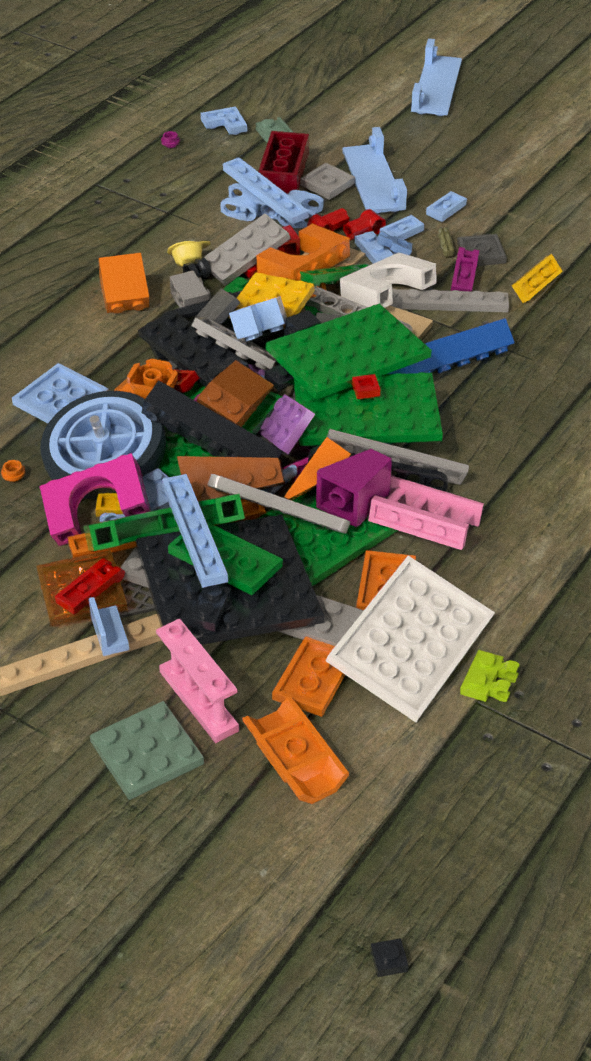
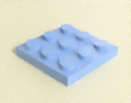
(54, 391)

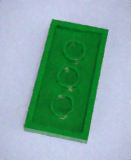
(245, 563)

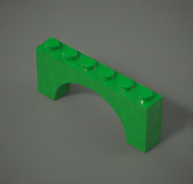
(157, 522)

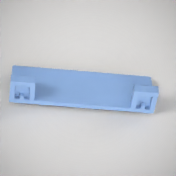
(436, 83)
(373, 176)

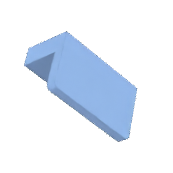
(108, 629)

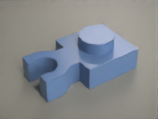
(395, 243)

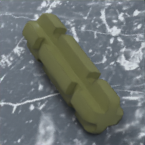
(446, 242)

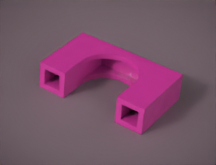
(64, 495)

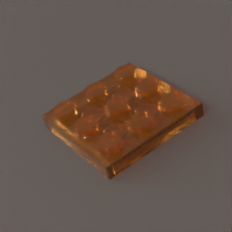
(61, 573)

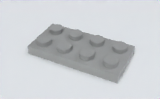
(240, 251)
(227, 338)

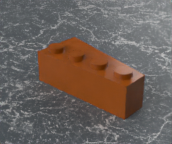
(251, 471)

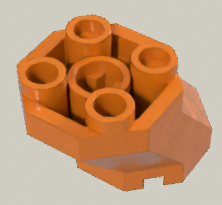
(143, 378)

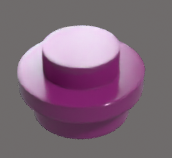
(170, 139)

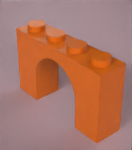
(324, 251)

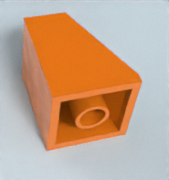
(123, 283)

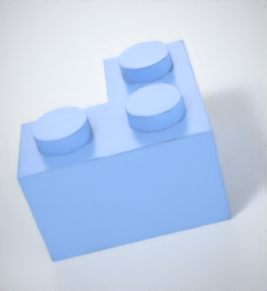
(254, 319)

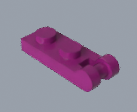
(465, 270)

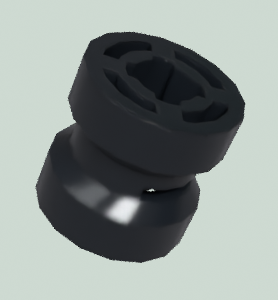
(200, 267)

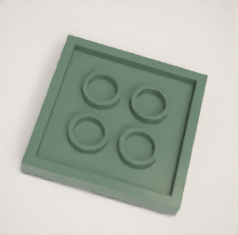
(146, 750)

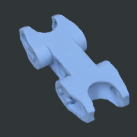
(250, 206)

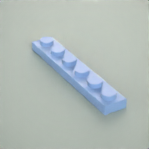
(266, 190)
(195, 531)

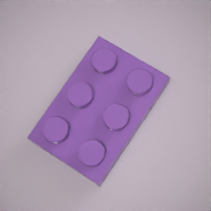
(286, 423)

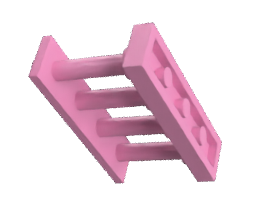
(422, 523)
(198, 680)

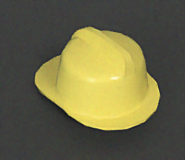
(187, 251)

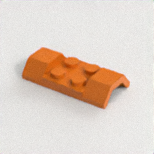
(298, 752)

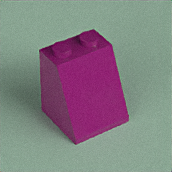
(350, 485)

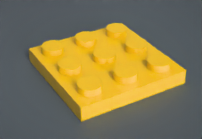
(266, 287)

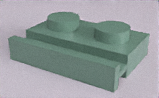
(266, 126)

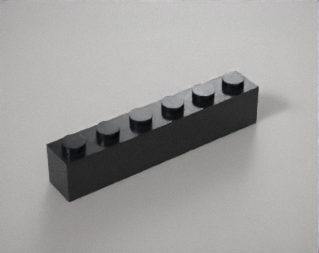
(203, 425)

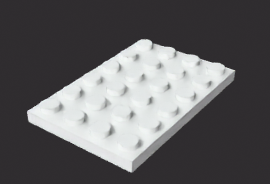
(410, 638)

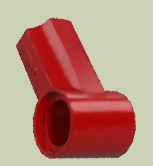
(330, 221)
(368, 222)

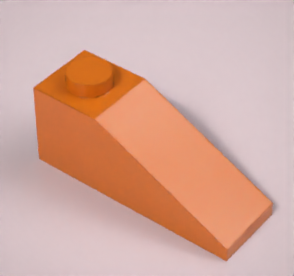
(327, 454)

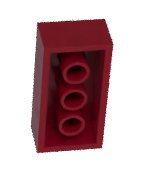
(285, 159)

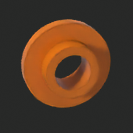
(13, 470)

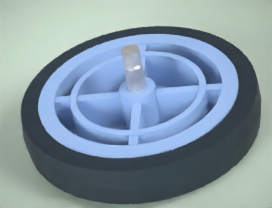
(98, 431)

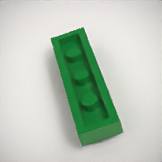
(329, 275)

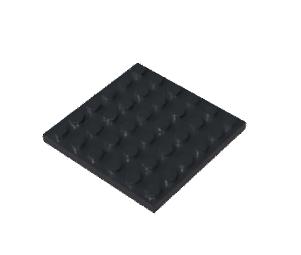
(278, 605)

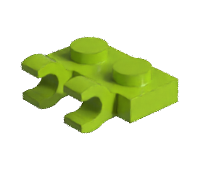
(482, 676)

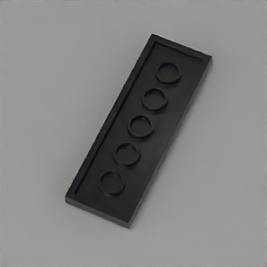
(181, 344)

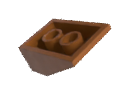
(235, 393)

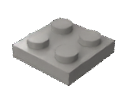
(327, 181)

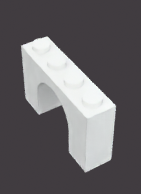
(374, 282)

